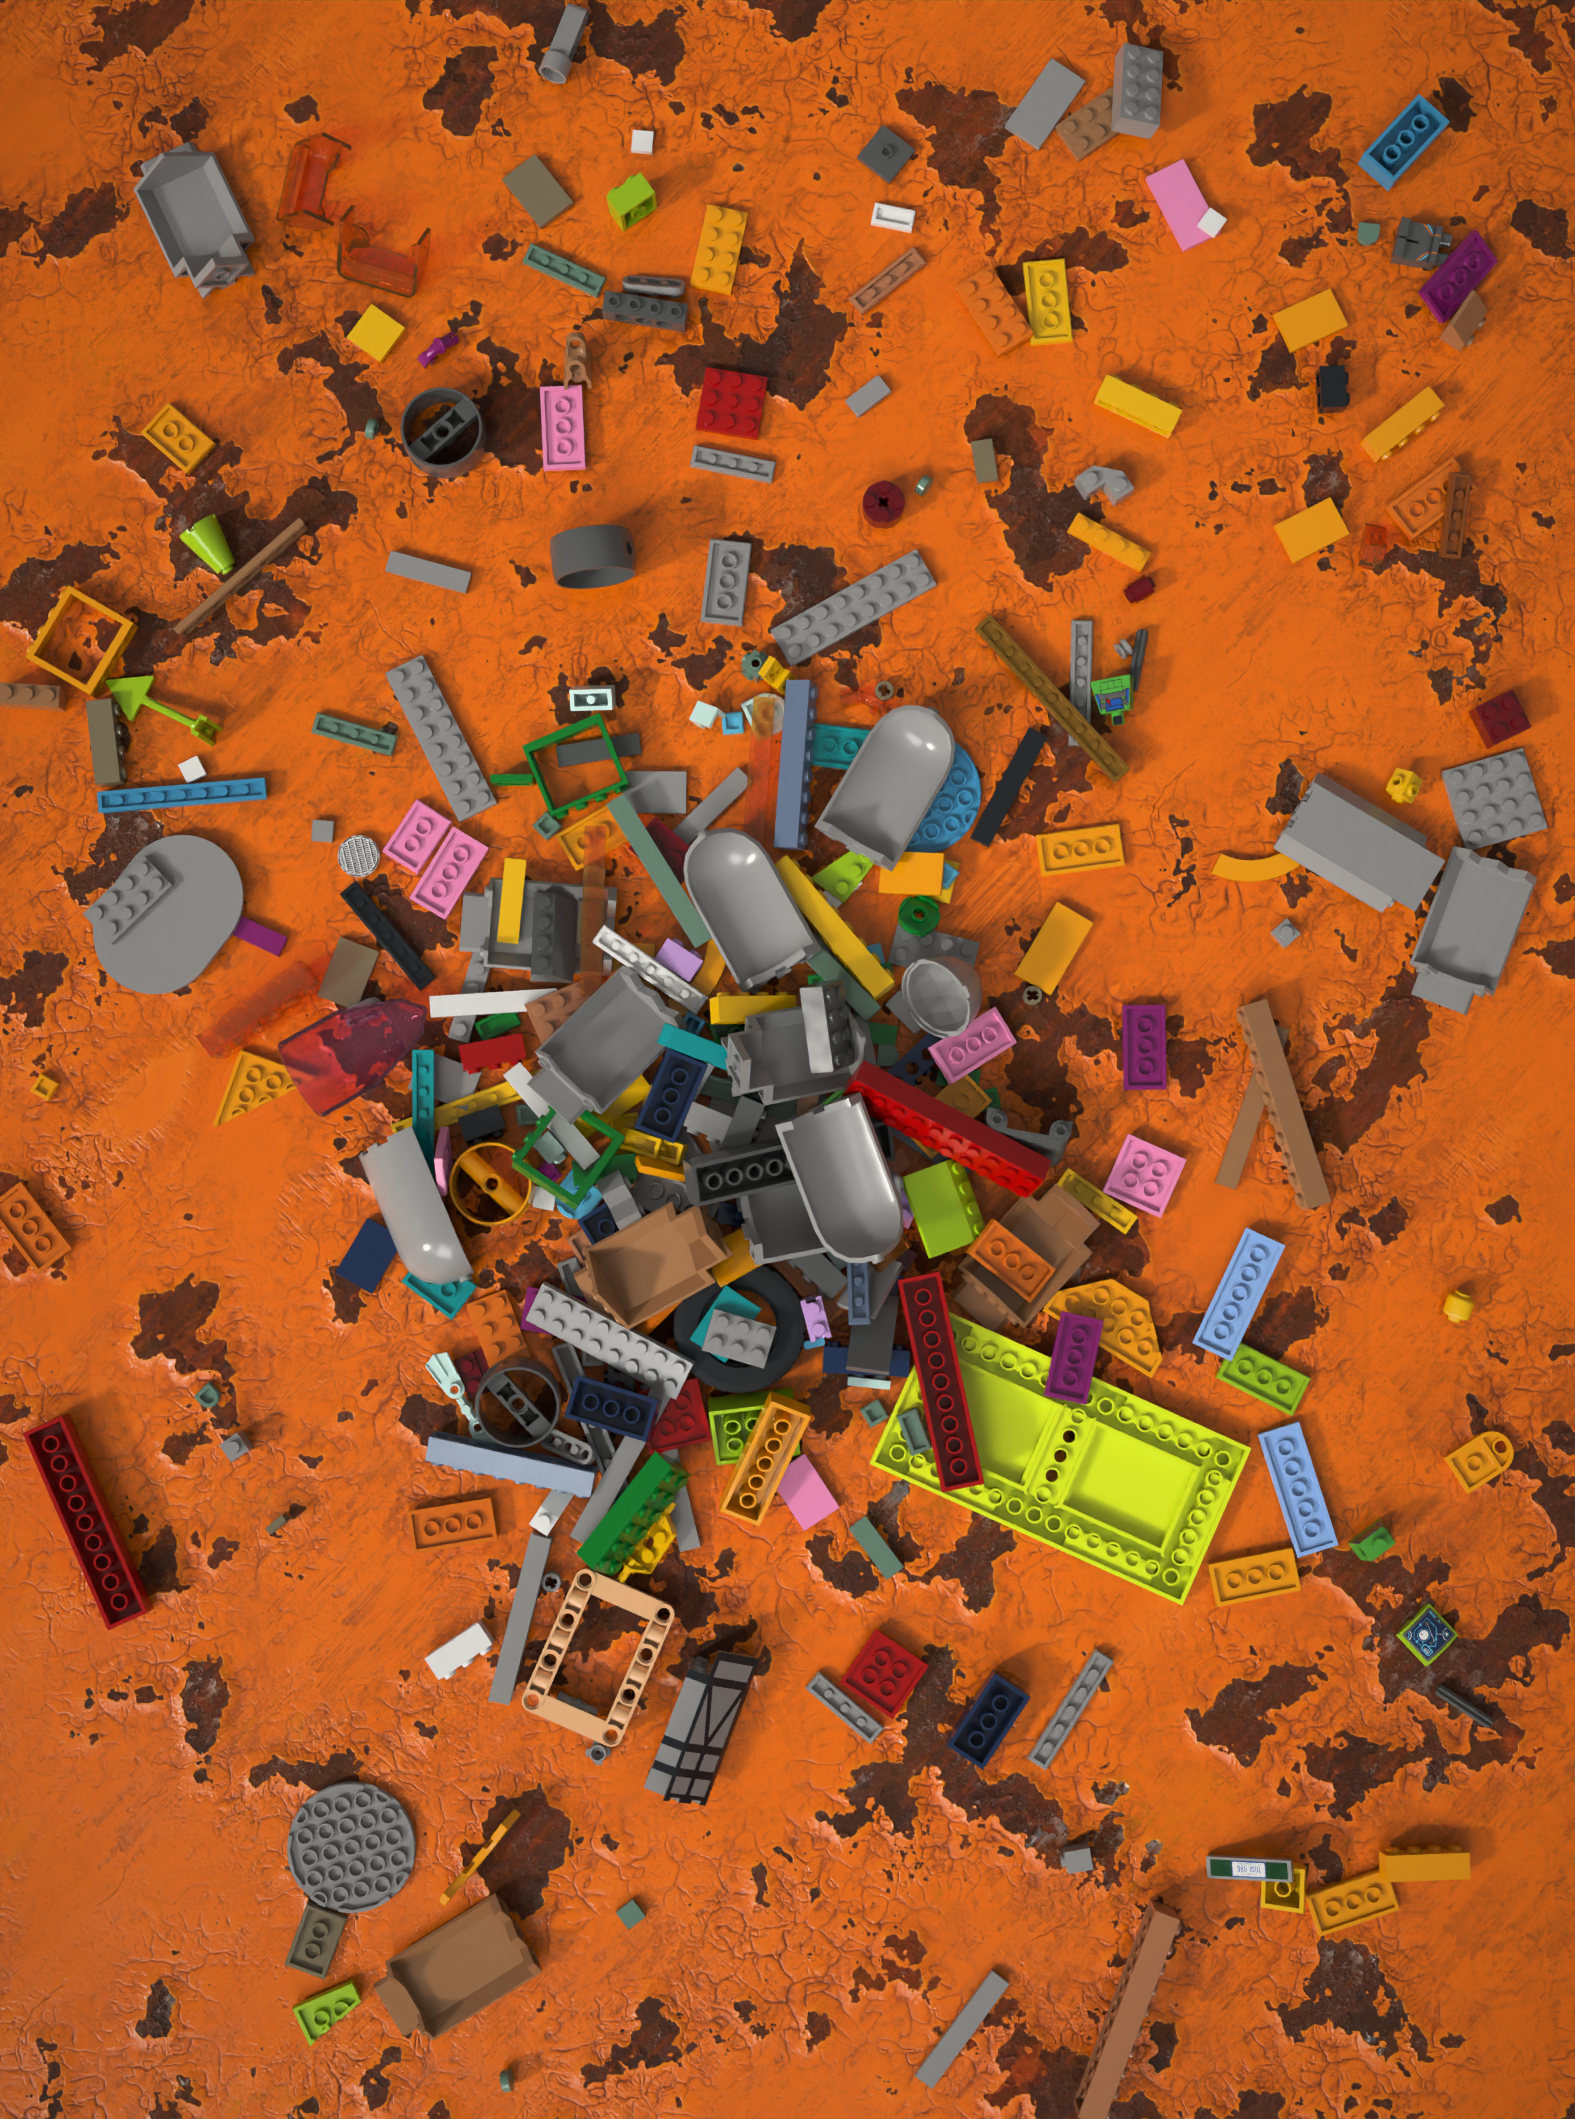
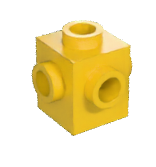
(1404, 786)

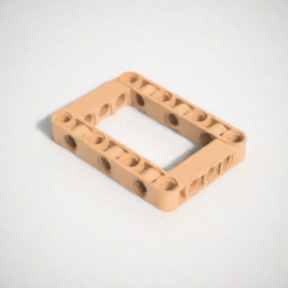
(637, 1674)

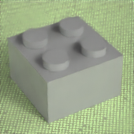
(707, 1121)

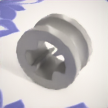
(1123, 649)
(549, 1588)

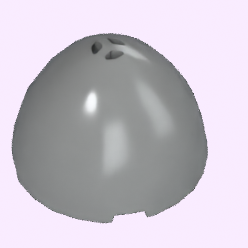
(942, 994)

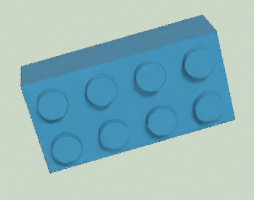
(1403, 142)

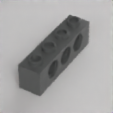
(645, 311)

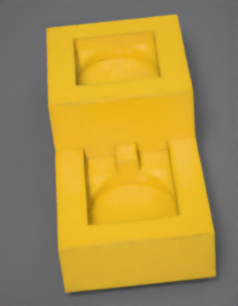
(775, 674)

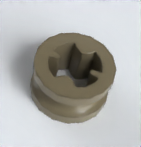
(889, 687)
(1031, 989)

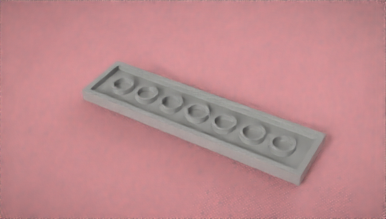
(853, 608)
(441, 738)
(608, 1341)

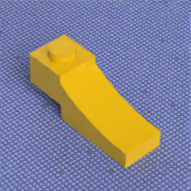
(653, 1146)

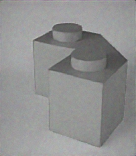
(1111, 481)
(618, 1197)

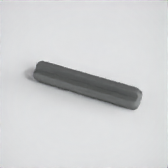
(1138, 656)
(1463, 1706)

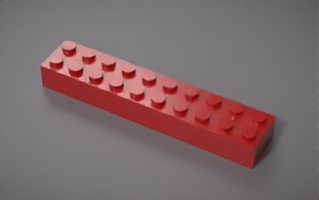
(948, 1130)
(940, 1381)
(88, 1521)

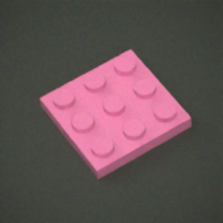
(1144, 1175)

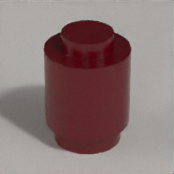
(1139, 589)

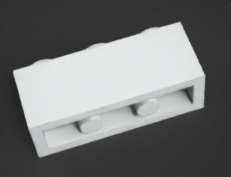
(460, 1650)

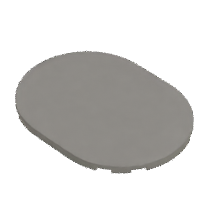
(183, 929)

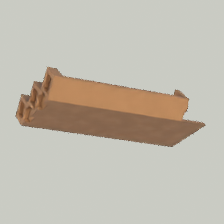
(457, 1970)

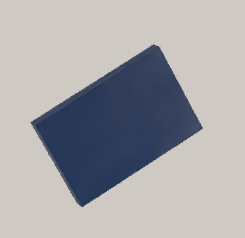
(368, 1256)

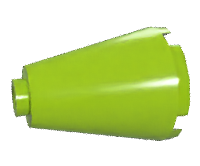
(210, 544)

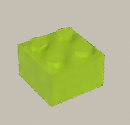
(631, 201)

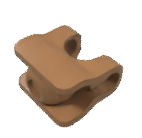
(577, 361)

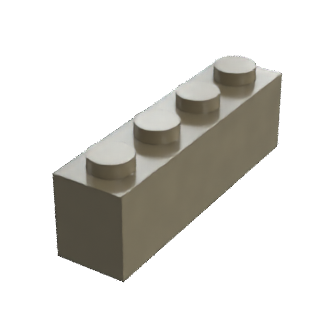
(106, 742)

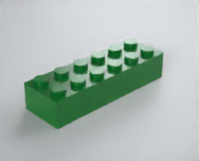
(633, 1514)

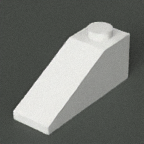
(550, 1511)

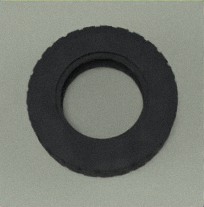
(784, 1349)

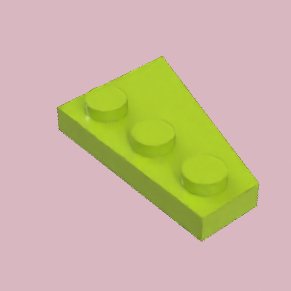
(843, 875)
(323, 2010)

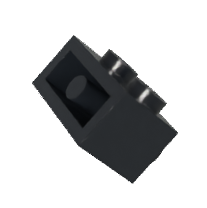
(1331, 389)
(483, 1125)

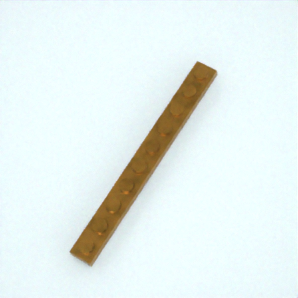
(1052, 699)

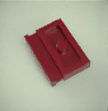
(471, 1370)

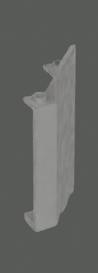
(1358, 847)
(481, 924)
(1469, 929)
(603, 1046)

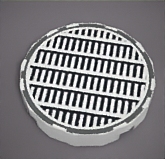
(359, 856)

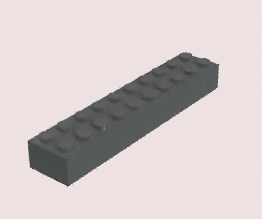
(751, 1169)

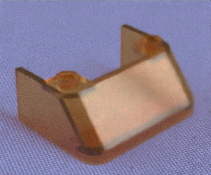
(307, 179)
(378, 266)

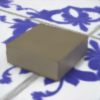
(276, 1524)

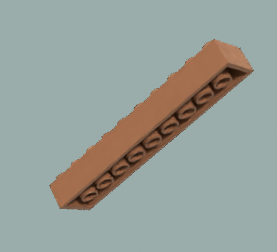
(1127, 2011)

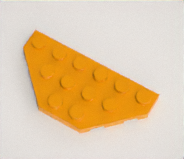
(1126, 1317)

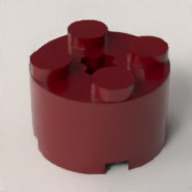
(883, 493)

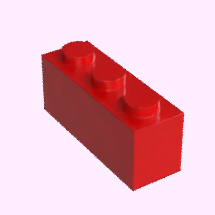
(492, 1053)

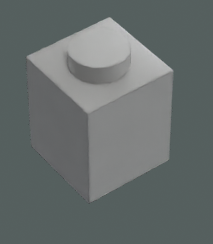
(236, 1446)
(1076, 1858)

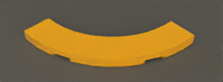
(1253, 870)
(707, 977)
(480, 1857)

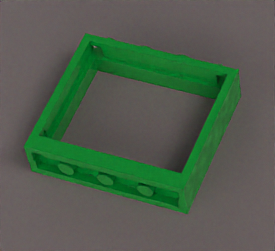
(560, 736)
(549, 1185)

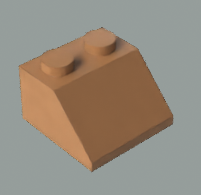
(1464, 322)

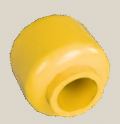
(1458, 1306)

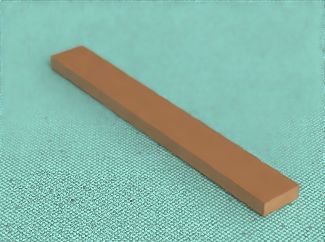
(240, 578)
(1244, 1128)

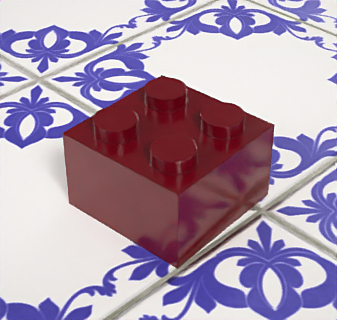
(1500, 719)

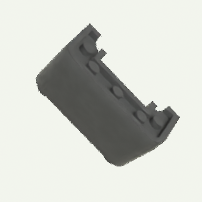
(1050, 1144)

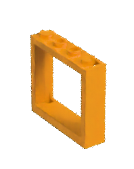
(111, 656)

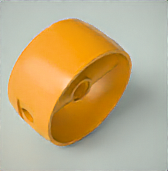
(481, 1172)

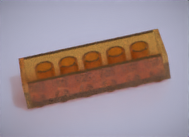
(259, 1010)

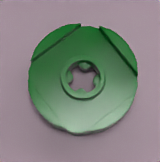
(914, 925)

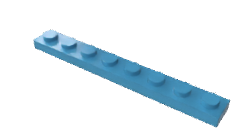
(182, 795)

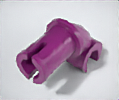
(438, 346)

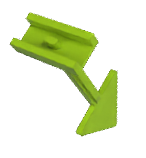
(133, 693)

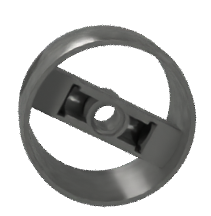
(454, 421)
(593, 556)
(528, 1413)

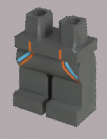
(1419, 244)

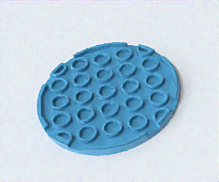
(952, 808)

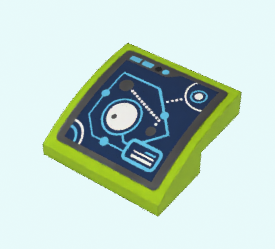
(1427, 1634)

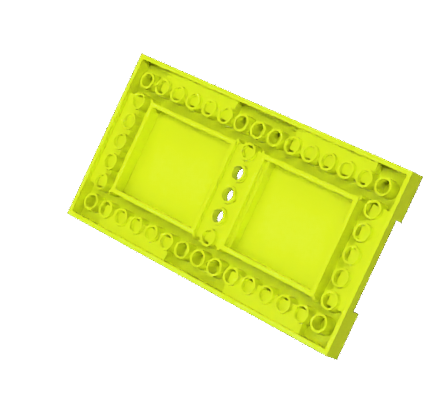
(1134, 1484)

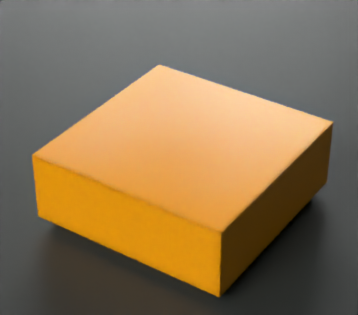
(45, 1087)

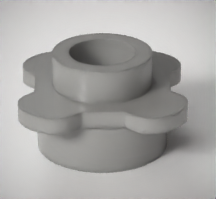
(598, 1758)

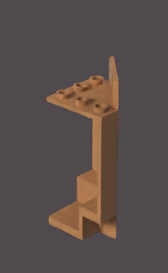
(1055, 1231)
(652, 1264)

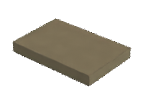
(537, 191)
(348, 973)
(316, 1940)

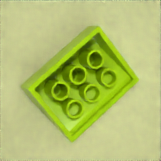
(943, 1206)
(733, 1420)

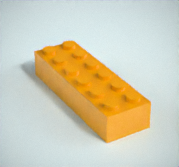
(765, 1458)

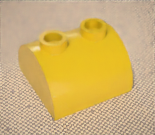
(1286, 1895)

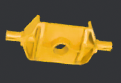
(646, 1559)

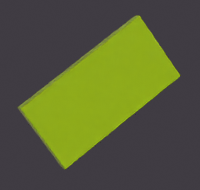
(1264, 1378)

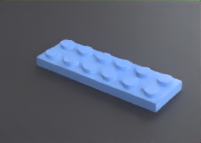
(1238, 1294)
(1297, 1489)

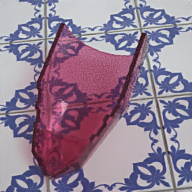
(350, 1051)

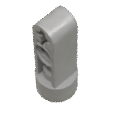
(557, 61)

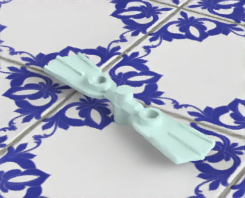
(446, 1375)

